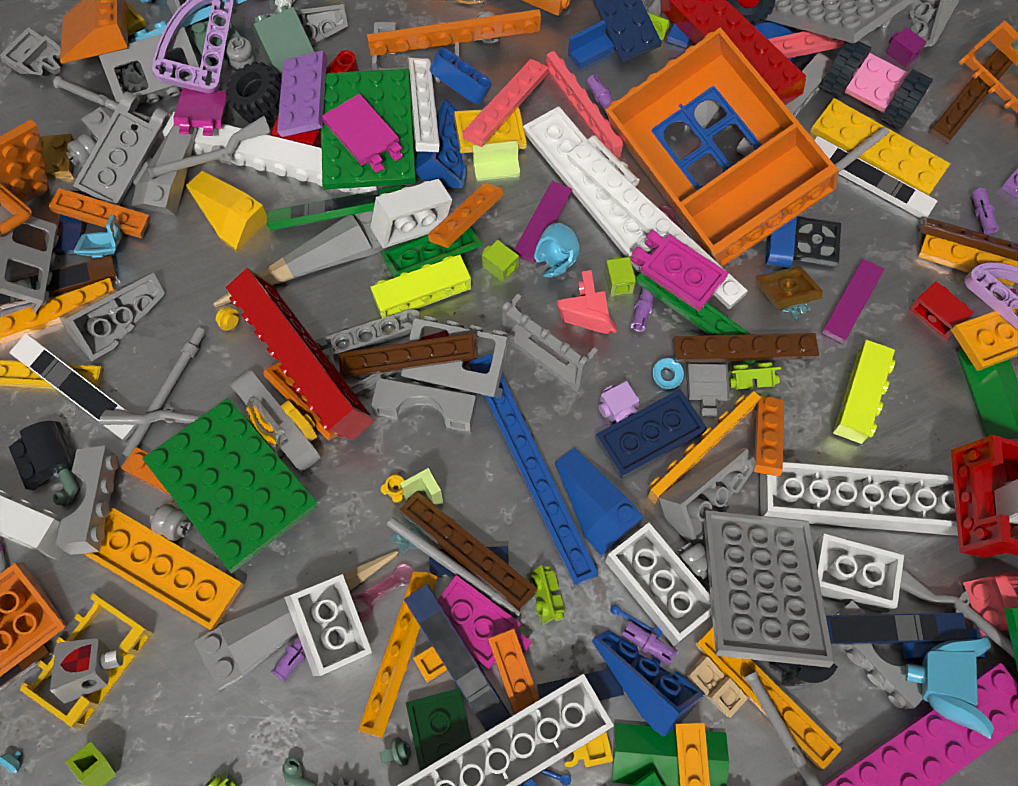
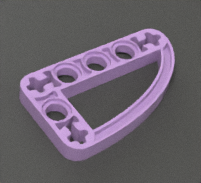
(199, 75)
(986, 274)

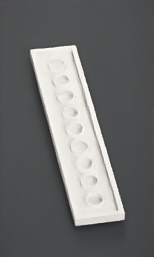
(554, 138)

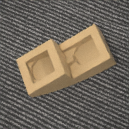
(716, 686)

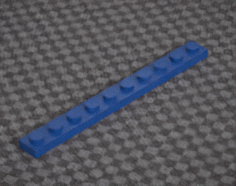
(538, 480)

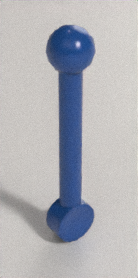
(616, 610)
(564, 779)

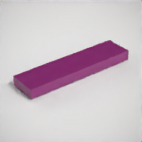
(545, 214)
(852, 301)

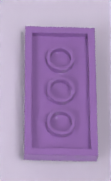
(302, 94)

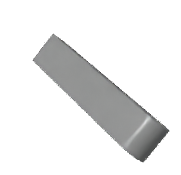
(298, 448)

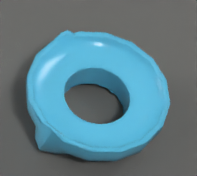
(676, 369)

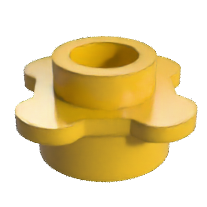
(388, 488)

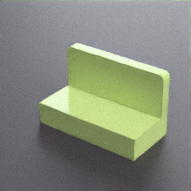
(496, 161)
(423, 483)

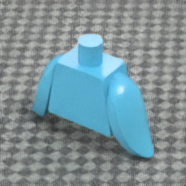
(951, 682)

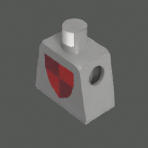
(82, 668)

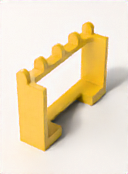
(87, 706)

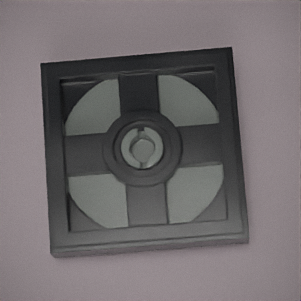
(817, 241)

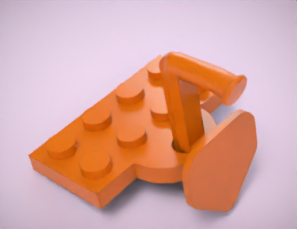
(21, 173)

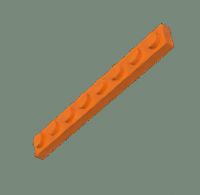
(454, 32)

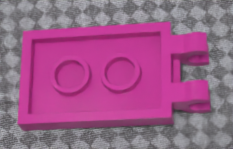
(200, 110)
(363, 132)
(679, 269)
(477, 619)

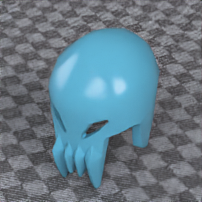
(557, 247)

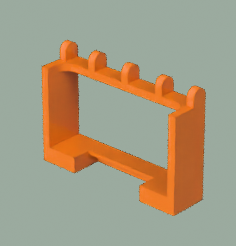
(1002, 38)

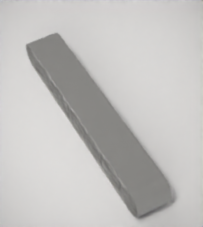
(815, 73)

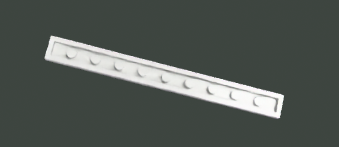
(644, 211)

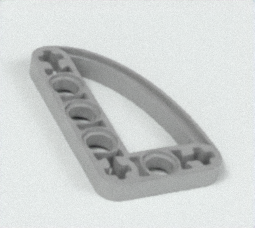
(378, 338)

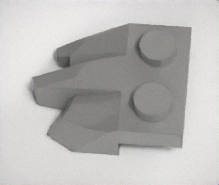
(32, 54)

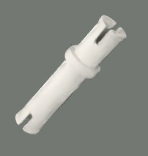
(599, 146)

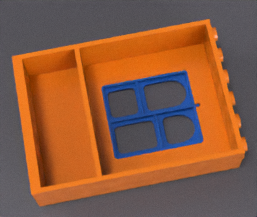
(748, 197)

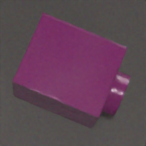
(905, 46)

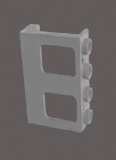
(143, 52)
(40, 259)
(453, 374)

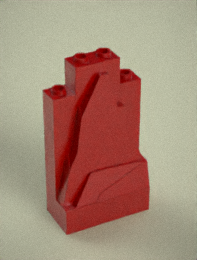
(977, 472)

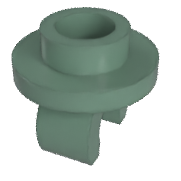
(398, 752)

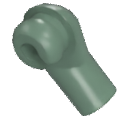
(68, 490)
(293, 773)

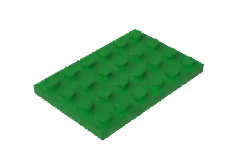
(391, 99)
(230, 484)

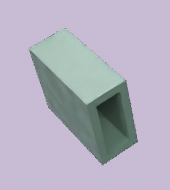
(281, 37)

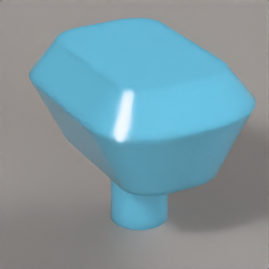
(10, 762)

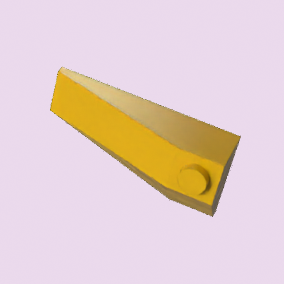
(228, 209)

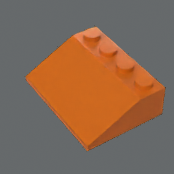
(94, 29)
(25, 616)

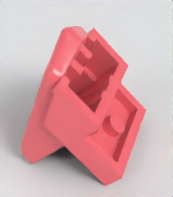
(589, 309)
(992, 595)

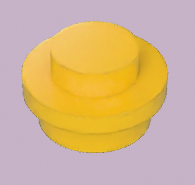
(227, 318)

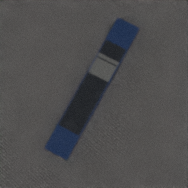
(896, 628)
(457, 657)

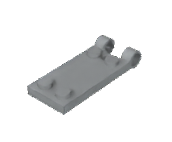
(120, 152)

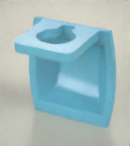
(100, 243)

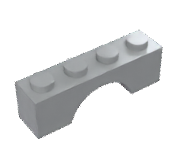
(394, 397)
(85, 527)
(885, 675)

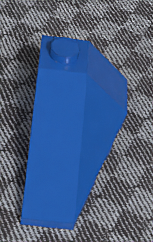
(448, 162)
(600, 506)
(655, 692)

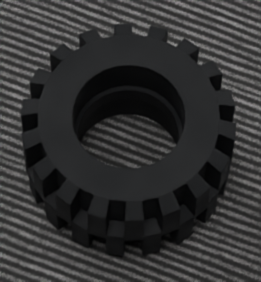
(255, 92)

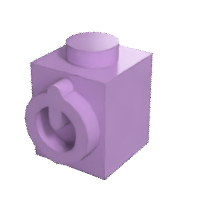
(618, 402)

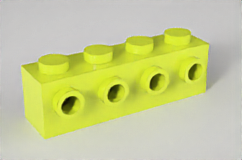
(421, 286)
(864, 392)

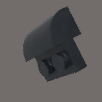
(41, 453)
(802, 676)

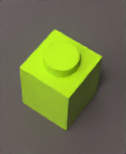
(500, 260)
(619, 276)
(90, 766)

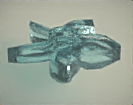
(797, 310)
(404, 544)

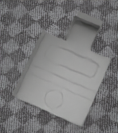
(708, 384)

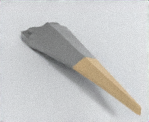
(340, 243)
(249, 639)

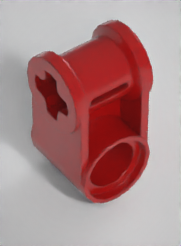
(343, 62)

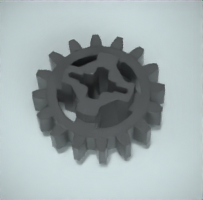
(132, 77)

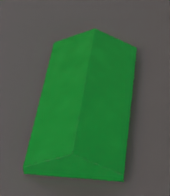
(420, 251)
(994, 396)
(642, 749)

